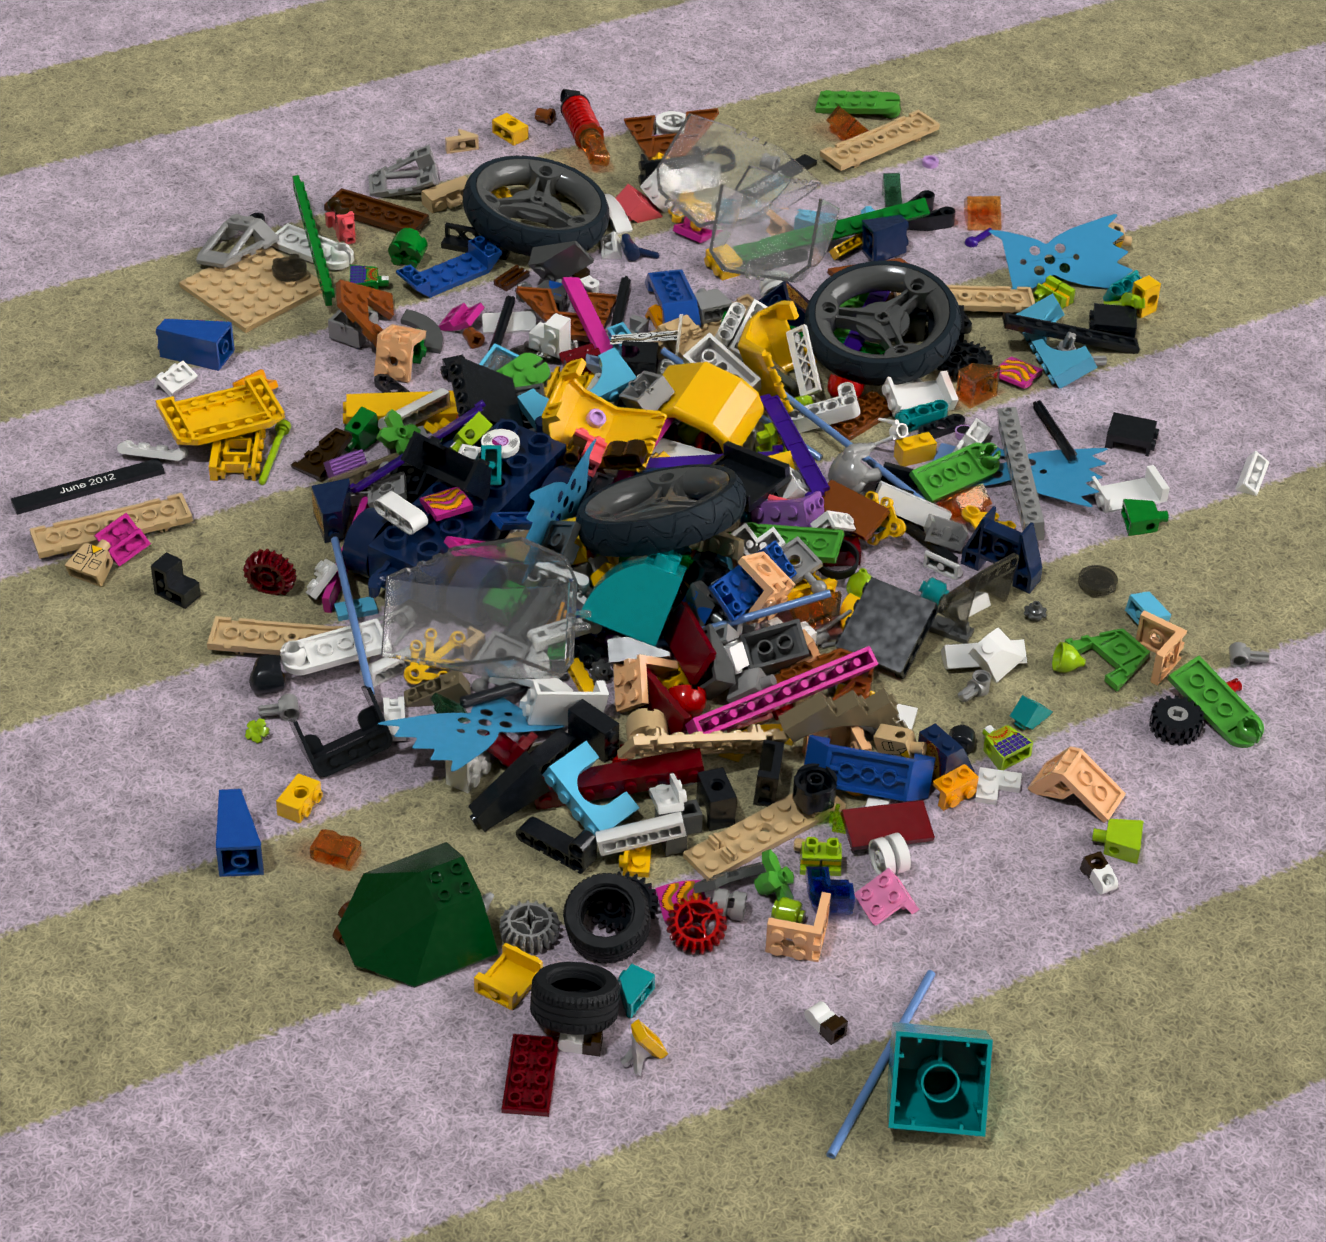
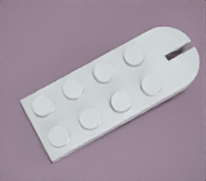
(294, 241)
(330, 648)

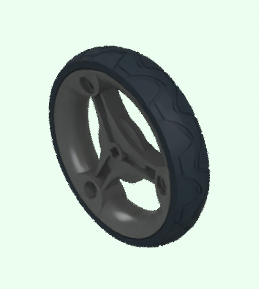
(543, 178)
(882, 322)
(659, 511)

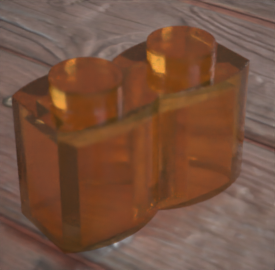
(335, 849)

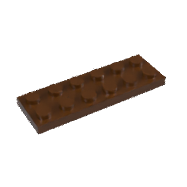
(380, 212)

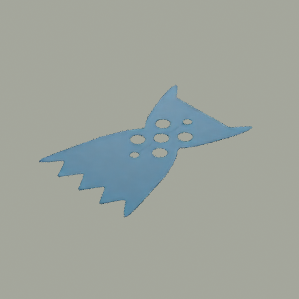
(1091, 241)
(1064, 478)
(547, 500)
(441, 732)

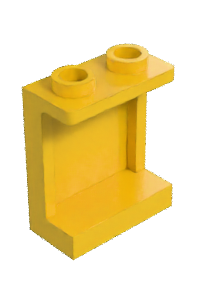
(508, 977)

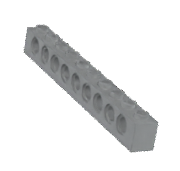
(1020, 470)

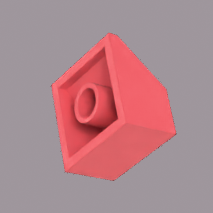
(637, 205)

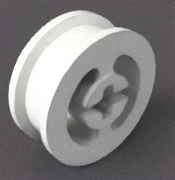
(666, 121)

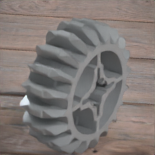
(542, 921)

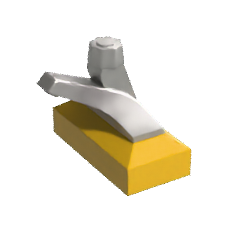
(644, 1044)

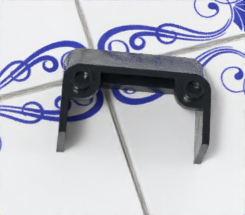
(448, 465)
(350, 748)

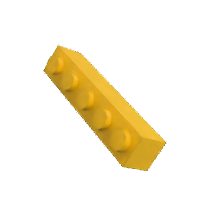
(846, 246)
(580, 676)

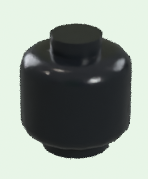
(964, 736)

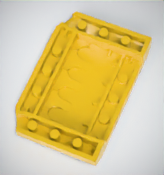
(221, 413)

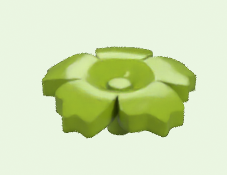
(256, 730)

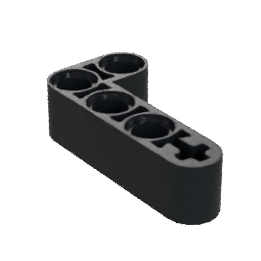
(572, 852)

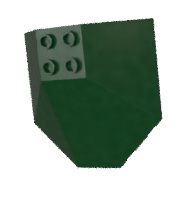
(418, 918)

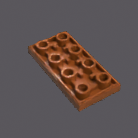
(871, 408)
(864, 511)

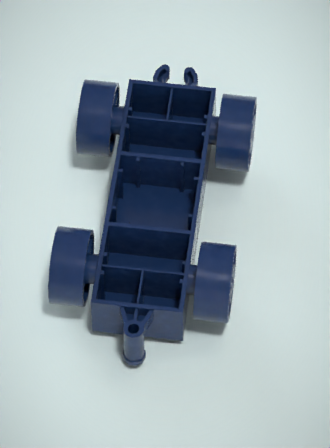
(380, 548)

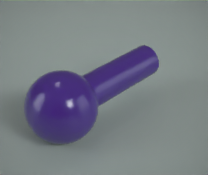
(973, 241)

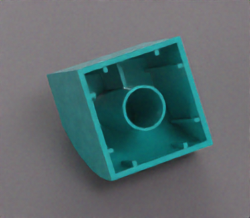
(637, 595)
(938, 1079)

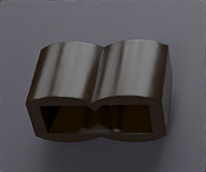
(625, 454)

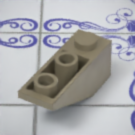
(450, 685)

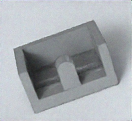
(945, 532)

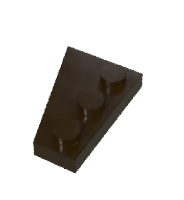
(329, 448)

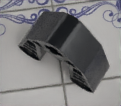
(937, 219)

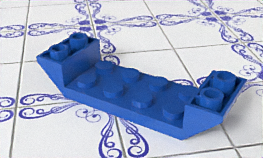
(477, 262)
(673, 295)
(739, 591)
(873, 771)

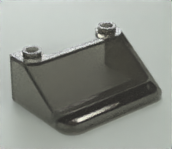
(994, 580)

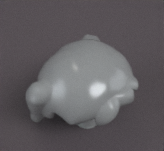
(850, 471)

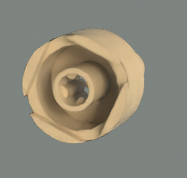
(644, 722)

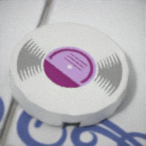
(506, 438)

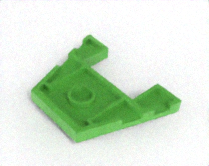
(1119, 650)

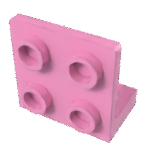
(884, 897)

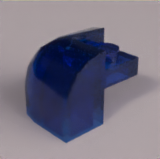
(841, 891)

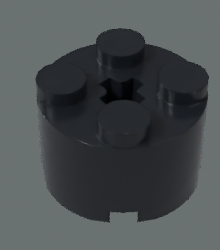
(814, 788)

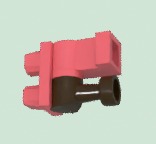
(341, 221)
(578, 446)

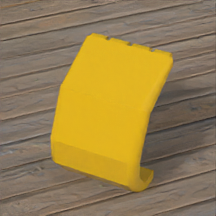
(765, 341)
(712, 401)
(572, 403)

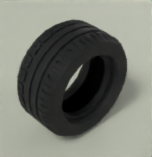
(600, 888)
(574, 998)

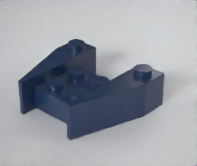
(996, 541)

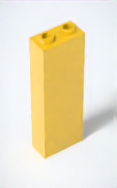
(384, 402)

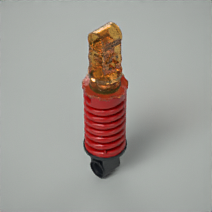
(584, 126)

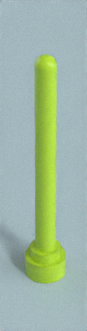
(281, 428)

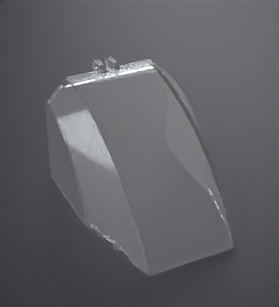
(712, 155)
(770, 238)
(486, 611)

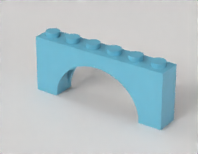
(1062, 365)
(611, 384)

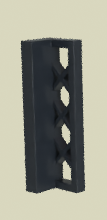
(460, 242)

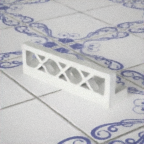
(800, 361)

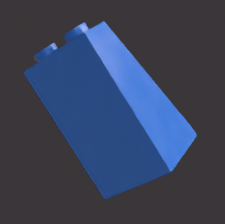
(196, 342)
(236, 837)

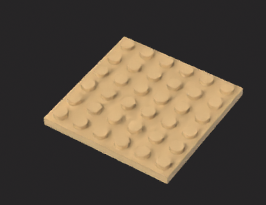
(249, 291)

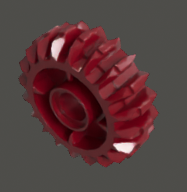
(269, 572)

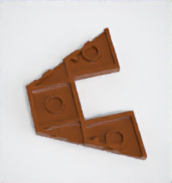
(643, 131)
(354, 302)
(543, 303)
(860, 684)

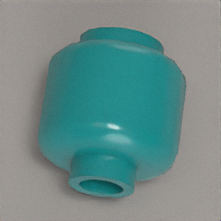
(933, 589)

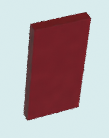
(688, 643)
(662, 700)
(878, 821)
(530, 1075)

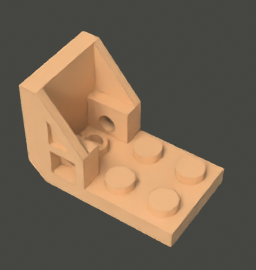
(1078, 774)

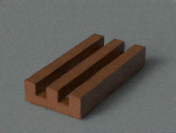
(509, 278)

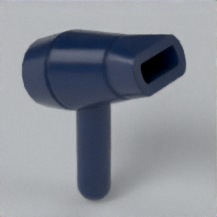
(632, 251)

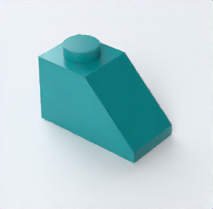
(493, 454)
(1029, 713)
(635, 988)

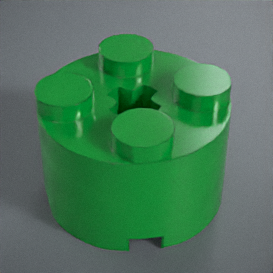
(407, 247)

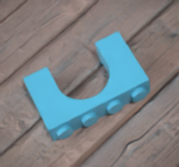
(563, 779)

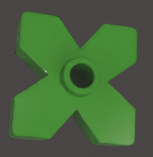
(396, 434)
(775, 879)

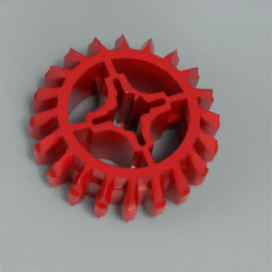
(710, 914)

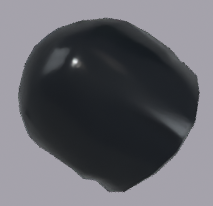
(267, 675)

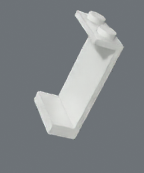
(913, 394)
(1149, 488)
(553, 707)

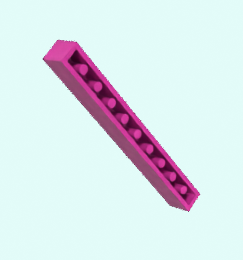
(784, 693)

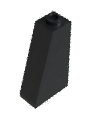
(508, 793)

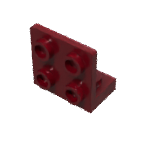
(508, 750)

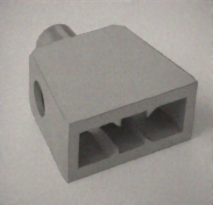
(711, 305)
(750, 682)

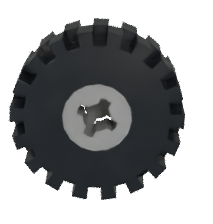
(1176, 720)

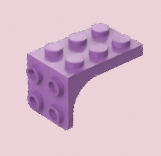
(791, 512)

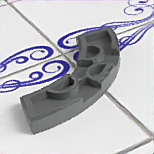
(434, 336)
(726, 877)

